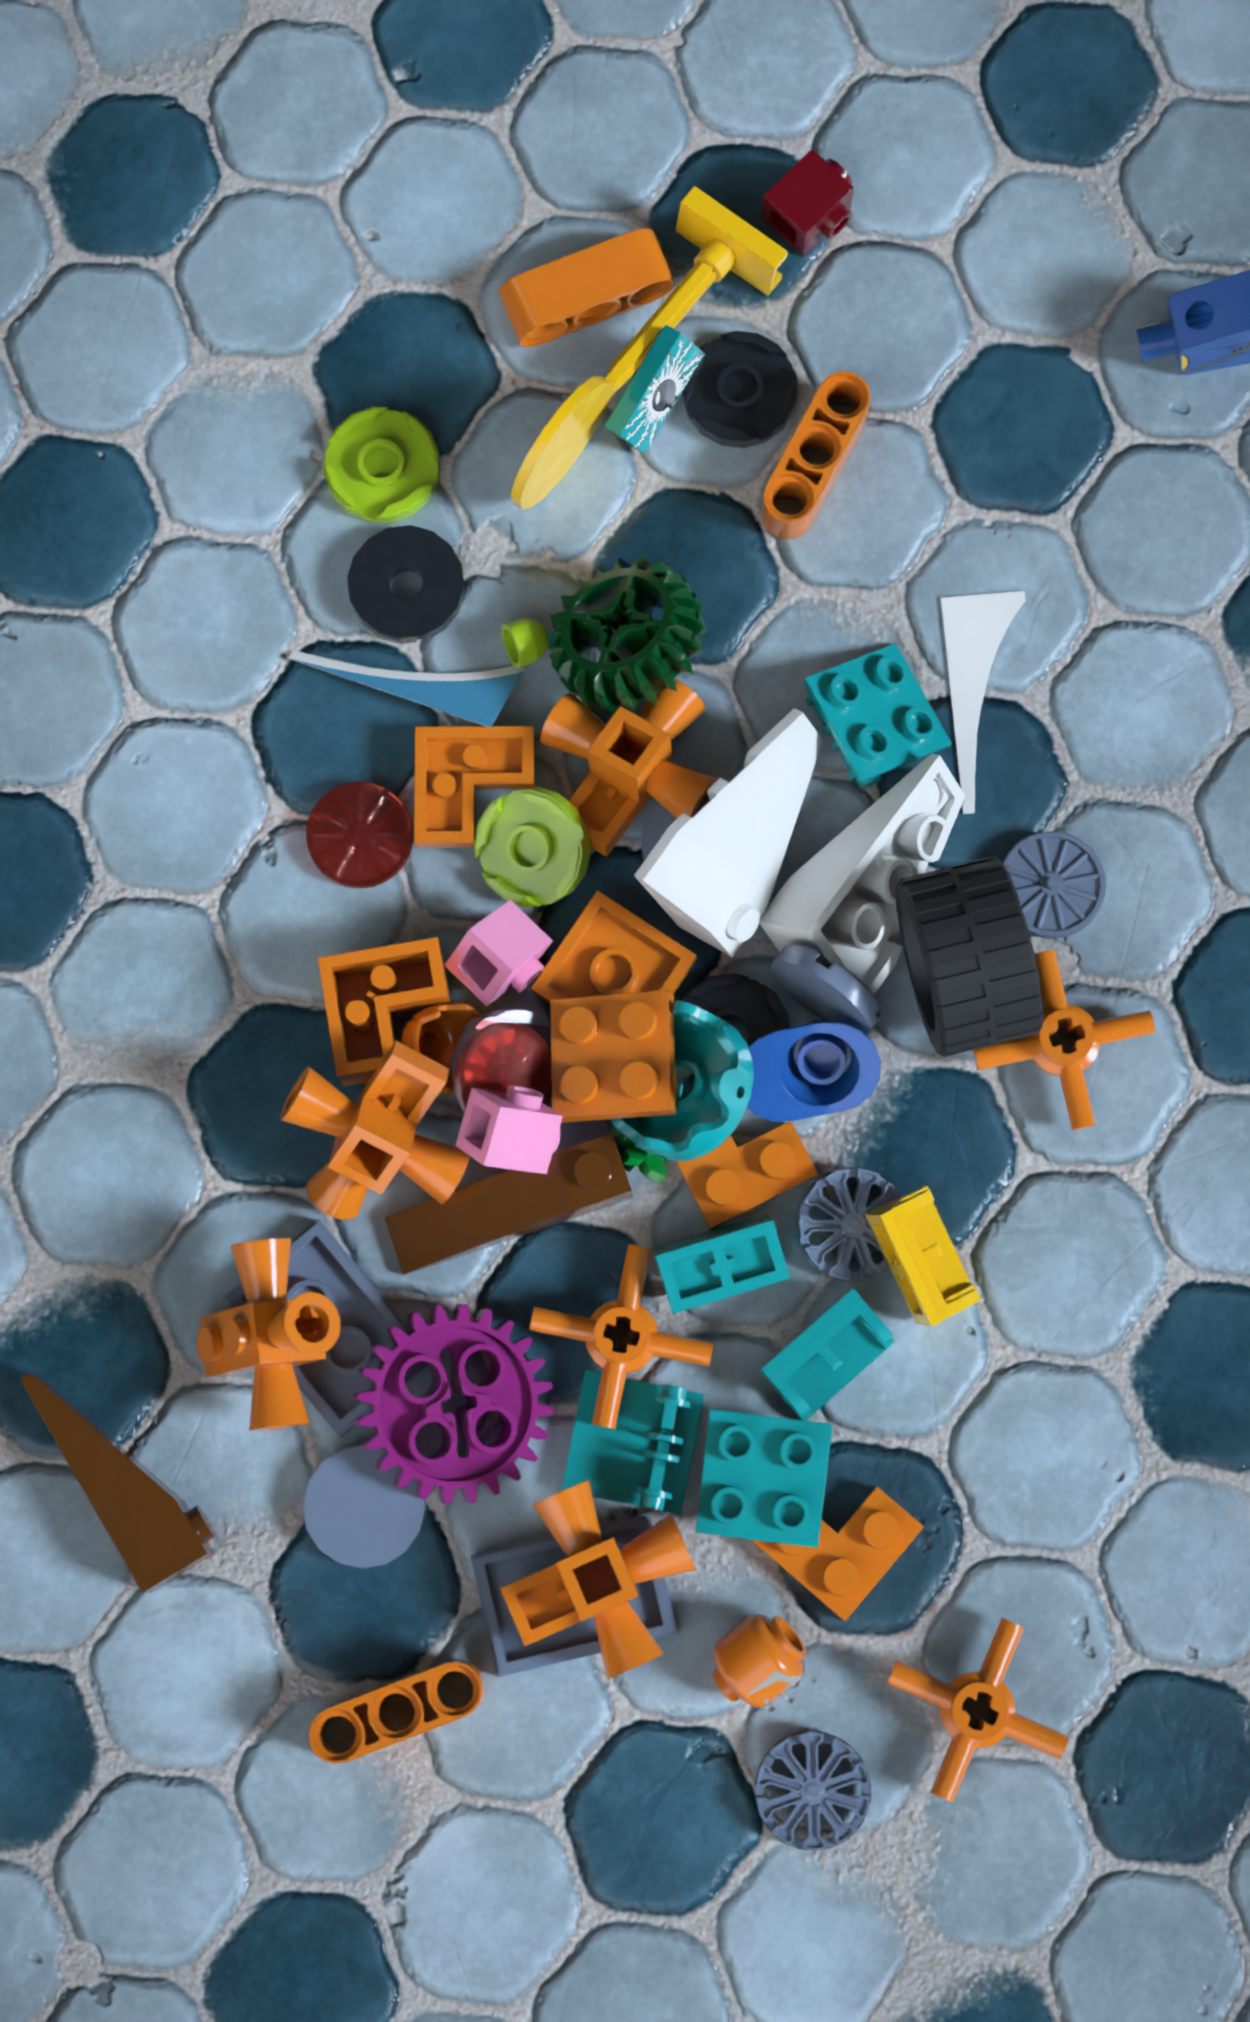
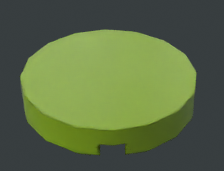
(381, 465)
(532, 846)

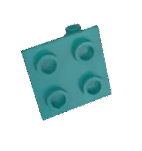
(875, 714)
(647, 1453)
(764, 1478)

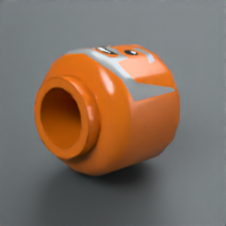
(758, 1660)

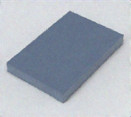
(325, 1268)
(511, 1563)

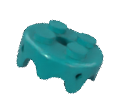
(720, 1093)

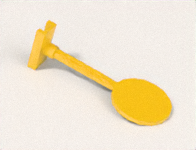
(725, 245)

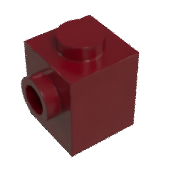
(809, 202)

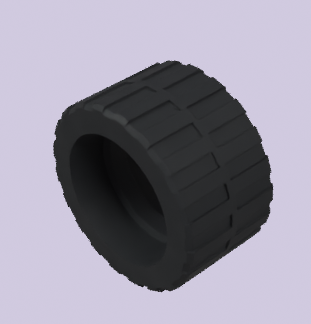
(969, 956)

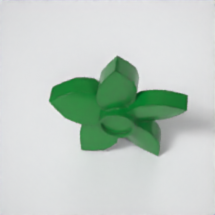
(648, 1164)

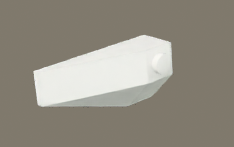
(723, 862)
(846, 892)

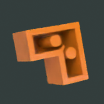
(369, 990)

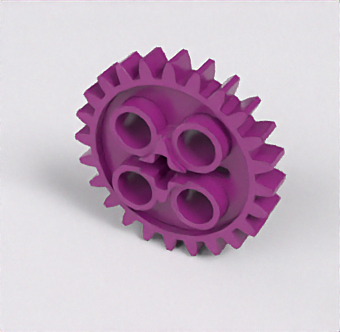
(399, 1414)

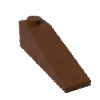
(510, 1205)
(140, 1512)

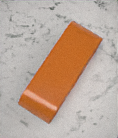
(586, 287)
(821, 429)
(367, 1717)

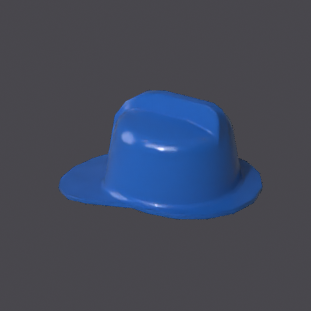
(812, 1071)

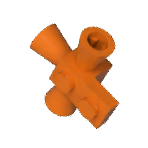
(628, 761)
(376, 1132)
(269, 1334)
(596, 1580)

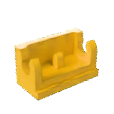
(922, 1257)

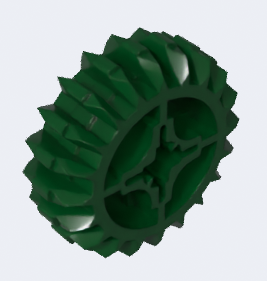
(617, 619)

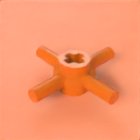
(1076, 1021)
(601, 1349)
(999, 1699)

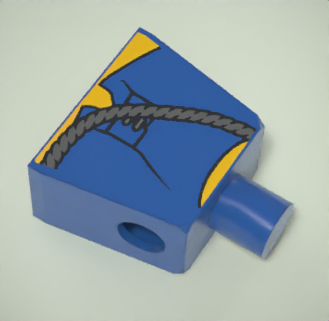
(1204, 327)

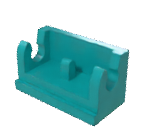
(721, 1263)
(827, 1355)

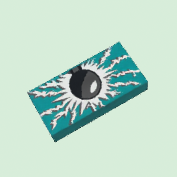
(654, 389)

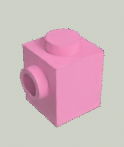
(499, 954)
(510, 1129)

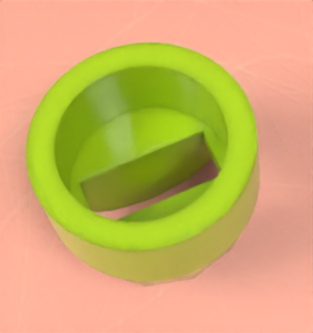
(524, 641)

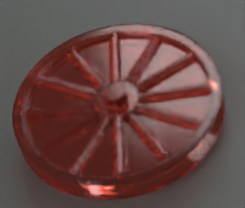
(359, 835)
(503, 1057)

